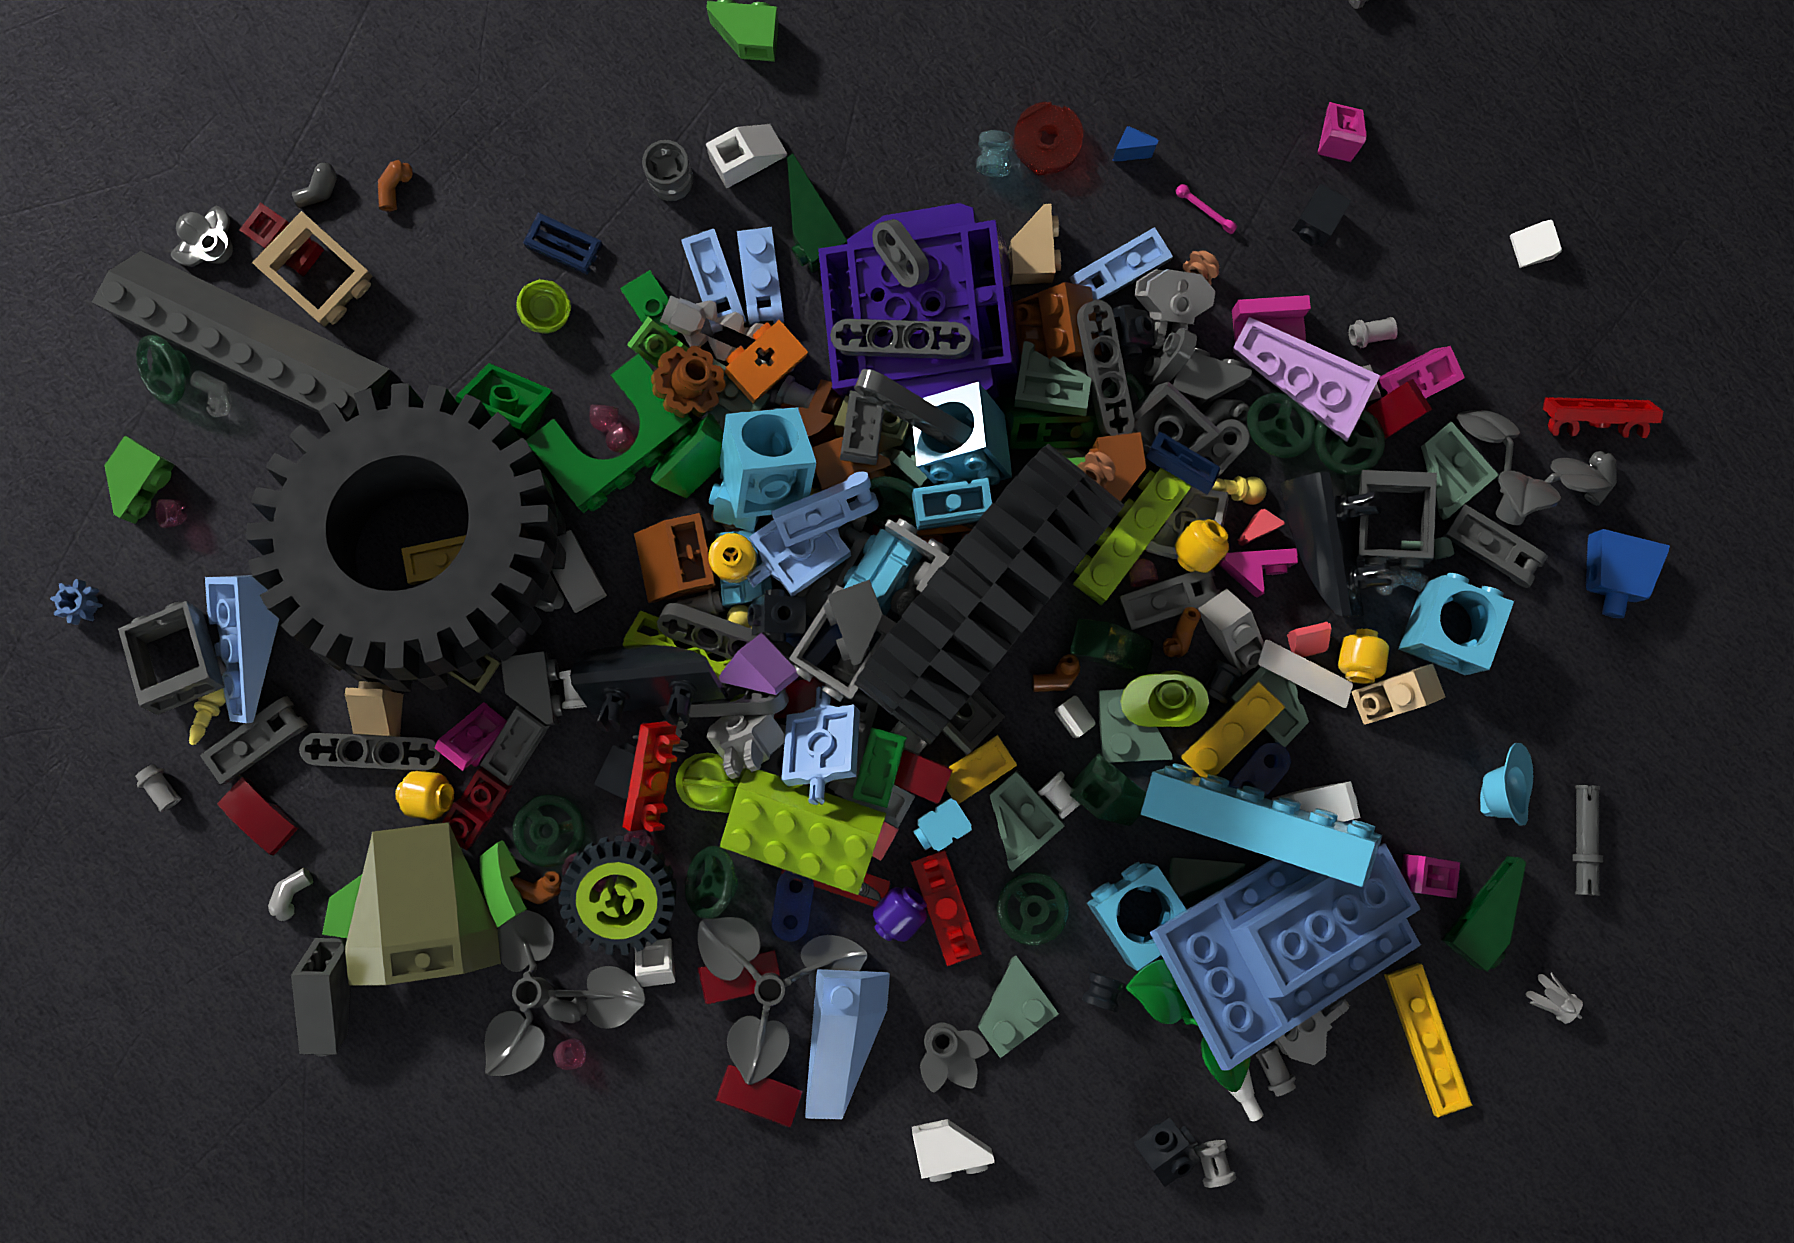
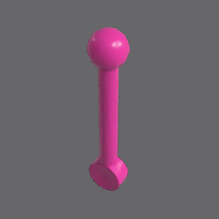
(1183, 192)

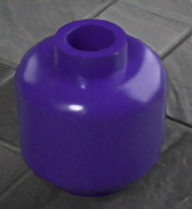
(900, 914)

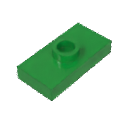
(647, 299)
(879, 767)

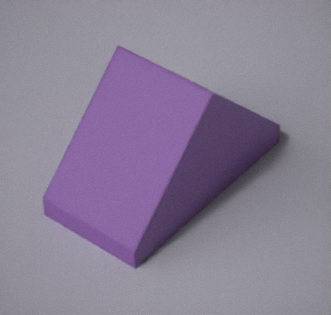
(759, 668)

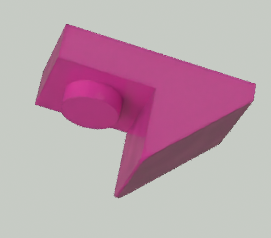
(1248, 566)
(471, 737)

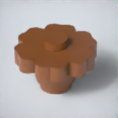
(688, 381)

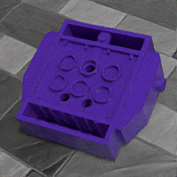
(957, 278)

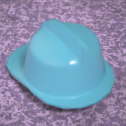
(1509, 788)

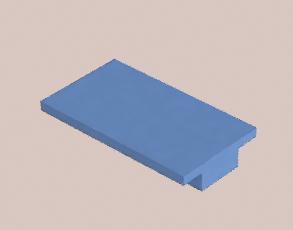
(1283, 949)

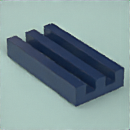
(589, 256)
(1183, 463)

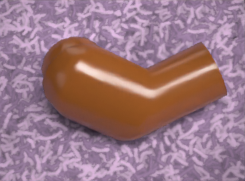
(389, 180)
(1182, 634)
(1061, 676)
(540, 890)

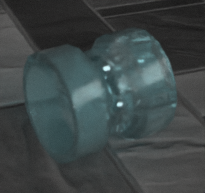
(994, 153)

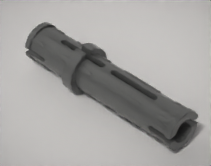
(1587, 840)

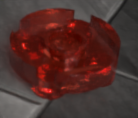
(1053, 119)

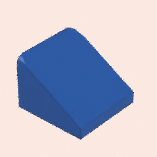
(1135, 145)

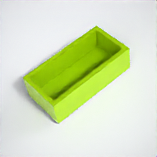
(816, 841)

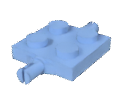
(799, 563)
(821, 746)

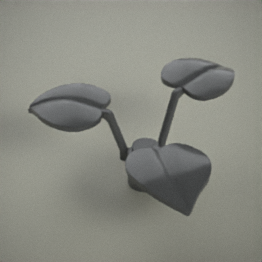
(1522, 492)
(727, 948)
(511, 1039)

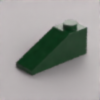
(811, 219)
(1037, 428)
(1489, 919)

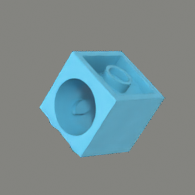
(984, 452)
(766, 460)
(1488, 619)
(1105, 905)

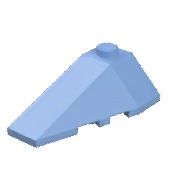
(245, 640)
(844, 1027)

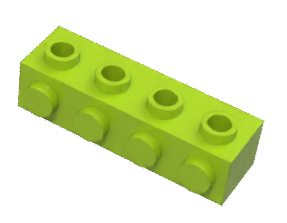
(1131, 536)

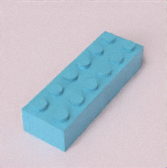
(1262, 825)

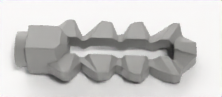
(690, 317)

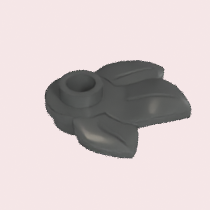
(203, 238)
(953, 1061)

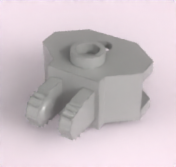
(1173, 298)
(745, 741)
(1308, 1039)

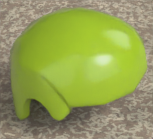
(543, 306)

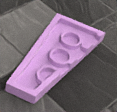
(1312, 377)

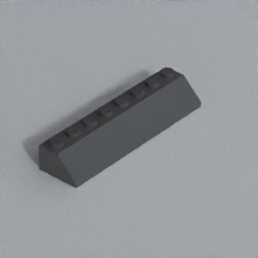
(237, 335)

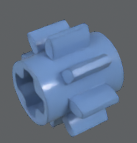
(75, 607)

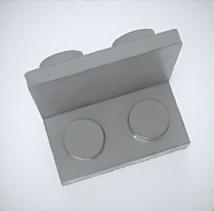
(933, 550)

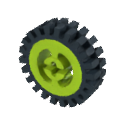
(597, 913)

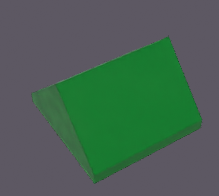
(511, 395)
(692, 459)

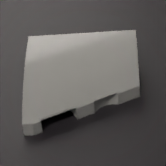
(1194, 507)

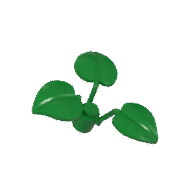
(1164, 1002)

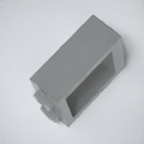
(807, 670)

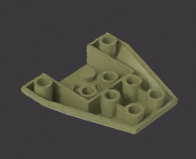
(418, 911)

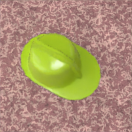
(1164, 700)
(705, 784)

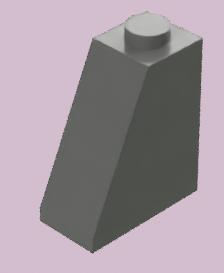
(322, 997)

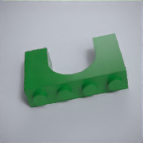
(592, 479)

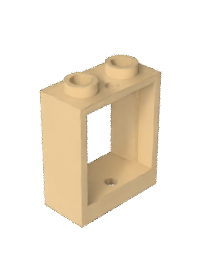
(287, 244)

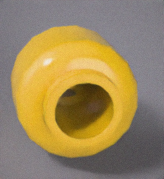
(1202, 546)
(735, 570)
(1363, 656)
(424, 795)

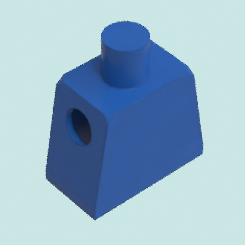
(1622, 569)

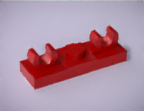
(1601, 414)
(650, 776)
(946, 908)

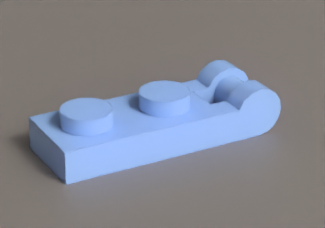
(1125, 264)
(711, 273)
(760, 274)
(825, 509)

